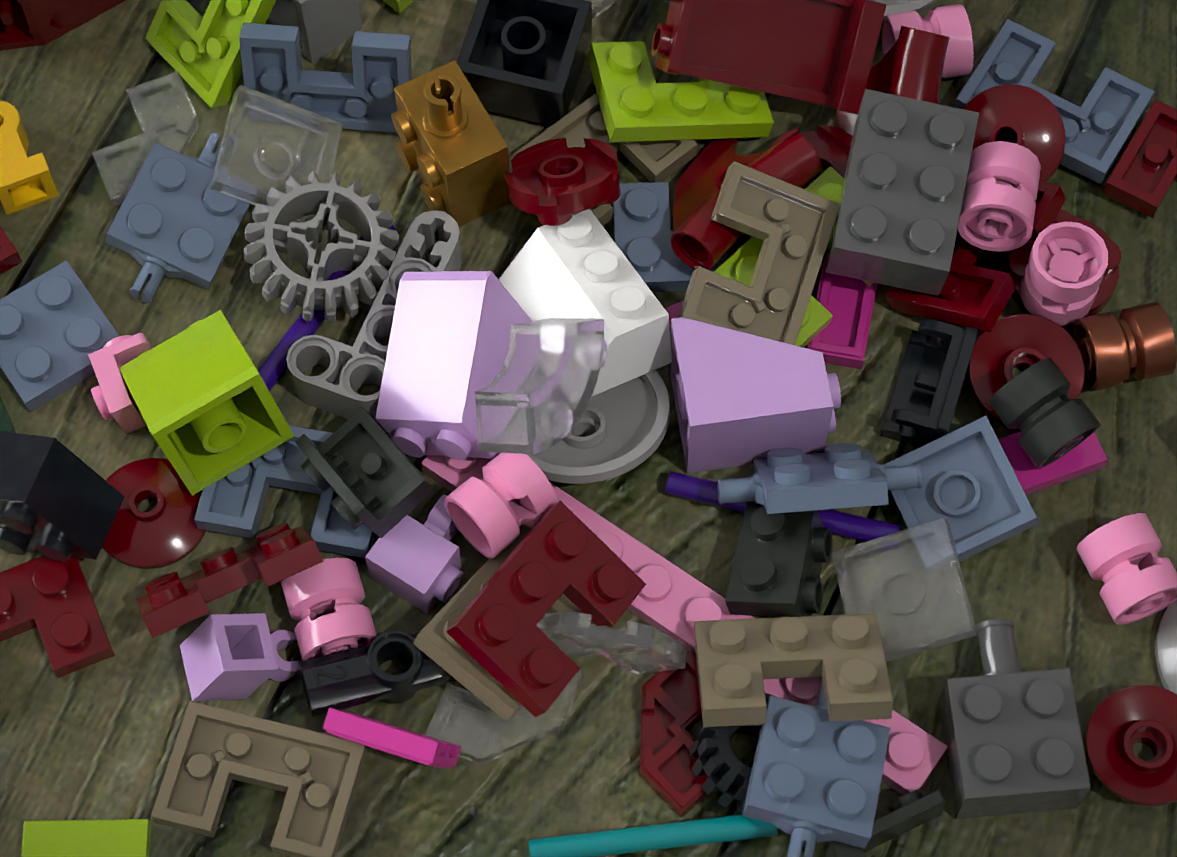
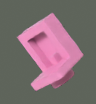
(112, 393)

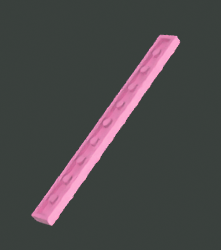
(677, 599)

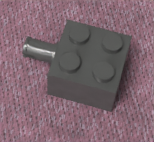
(1011, 734)

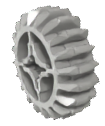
(300, 240)

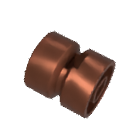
(1134, 344)

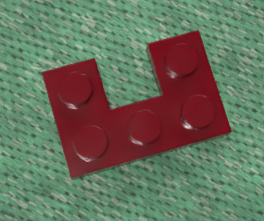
(1148, 162)
(973, 293)
(276, 557)
(61, 606)
(502, 618)

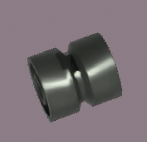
(1044, 413)

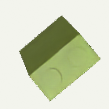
(205, 402)

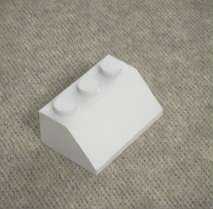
(584, 274)

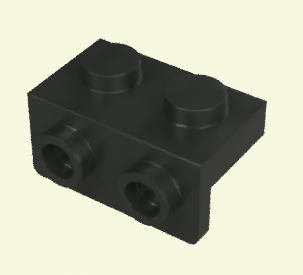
(367, 473)
(779, 563)

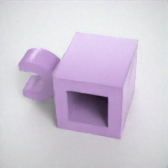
(418, 559)
(235, 656)

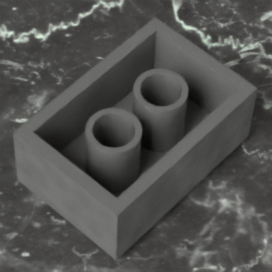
(902, 192)

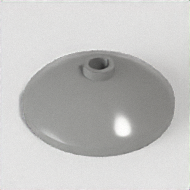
(612, 434)

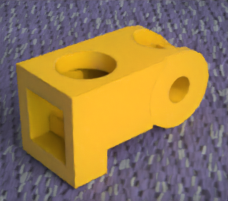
(22, 178)

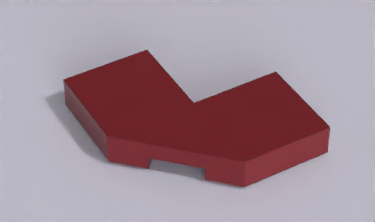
(667, 712)

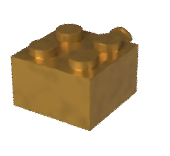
(451, 144)

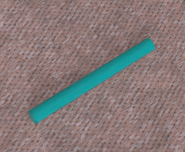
(652, 837)

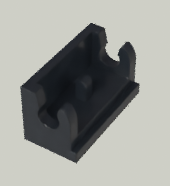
(929, 383)

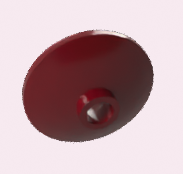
(1029, 114)
(1022, 342)
(155, 536)
(1132, 717)

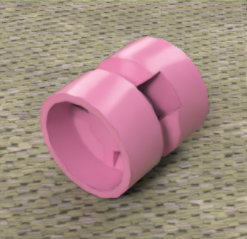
(944, 20)
(1000, 196)
(1064, 272)
(493, 508)
(1128, 564)
(329, 608)

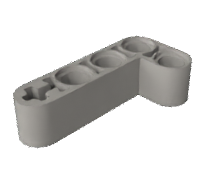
(365, 361)

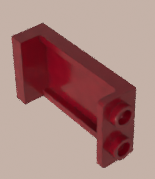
(775, 46)

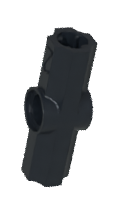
(356, 676)

